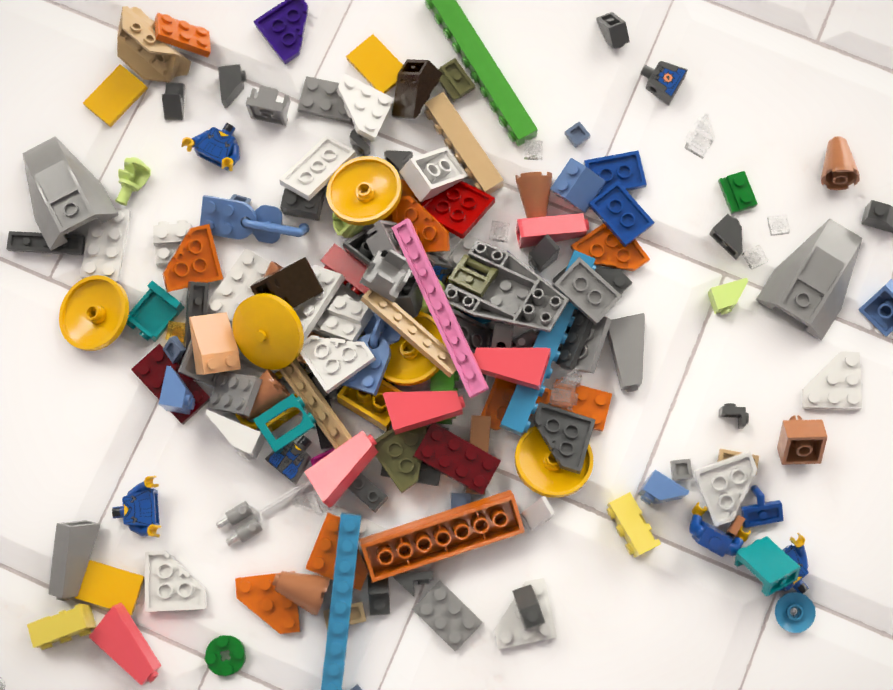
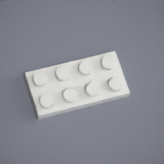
(316, 167)
(106, 246)
(237, 284)
(312, 309)

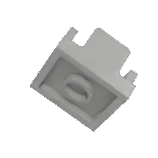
(264, 107)
(383, 238)
(386, 274)

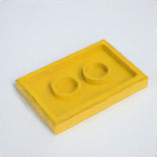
(375, 64)
(115, 95)
(110, 586)

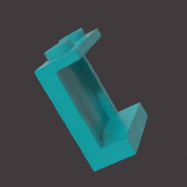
(154, 312)
(768, 564)

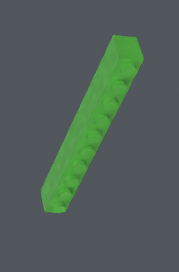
(483, 70)

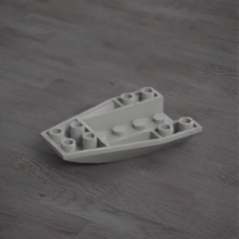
(63, 192)
(814, 278)
(514, 297)

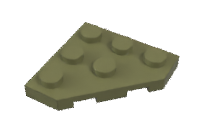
(397, 454)

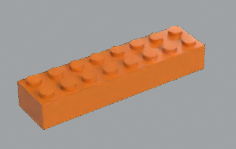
(441, 535)

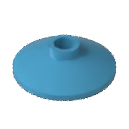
(802, 619)

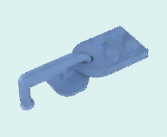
(227, 220)
(378, 337)

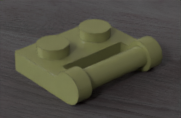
(470, 280)

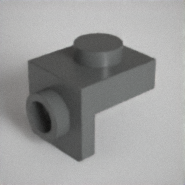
(359, 144)
(732, 411)

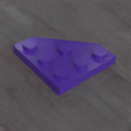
(284, 28)

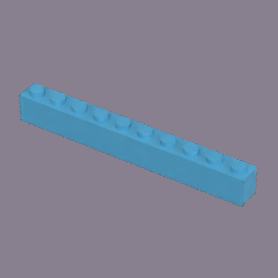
(524, 398)
(341, 602)

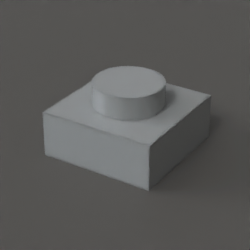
(681, 469)

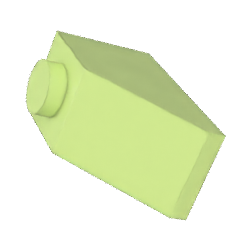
(726, 296)

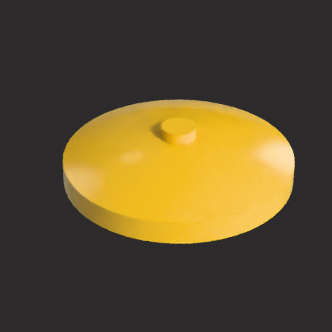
(364, 190)
(94, 313)
(268, 331)
(406, 363)
(541, 471)

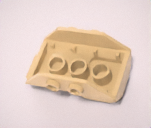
(145, 54)

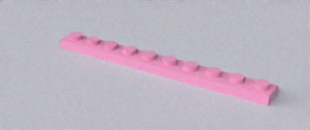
(440, 308)

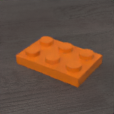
(182, 35)
(592, 404)

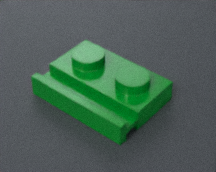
(737, 192)

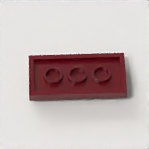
(152, 372)
(457, 458)

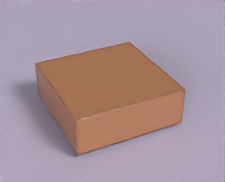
(735, 526)

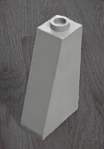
(627, 349)
(71, 557)

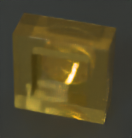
(176, 329)

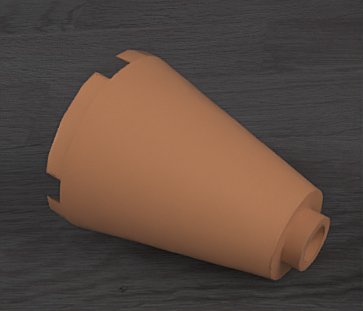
(839, 165)
(534, 192)
(268, 395)
(302, 589)

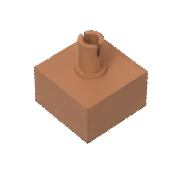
(802, 441)

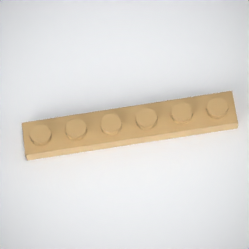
(411, 331)
(316, 404)

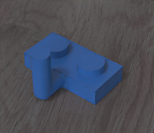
(762, 512)

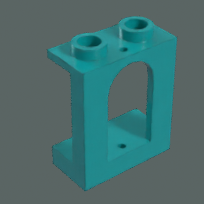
(306, 424)

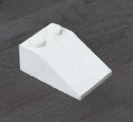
(432, 173)
(243, 438)

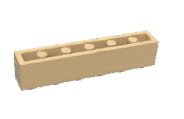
(463, 143)

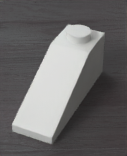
(537, 514)

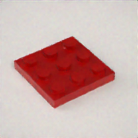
(459, 207)

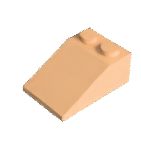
(213, 344)

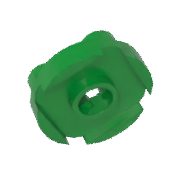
(226, 667)

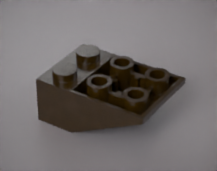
(414, 87)
(292, 283)

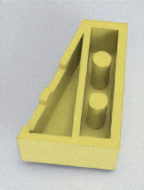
(632, 525)
(62, 626)

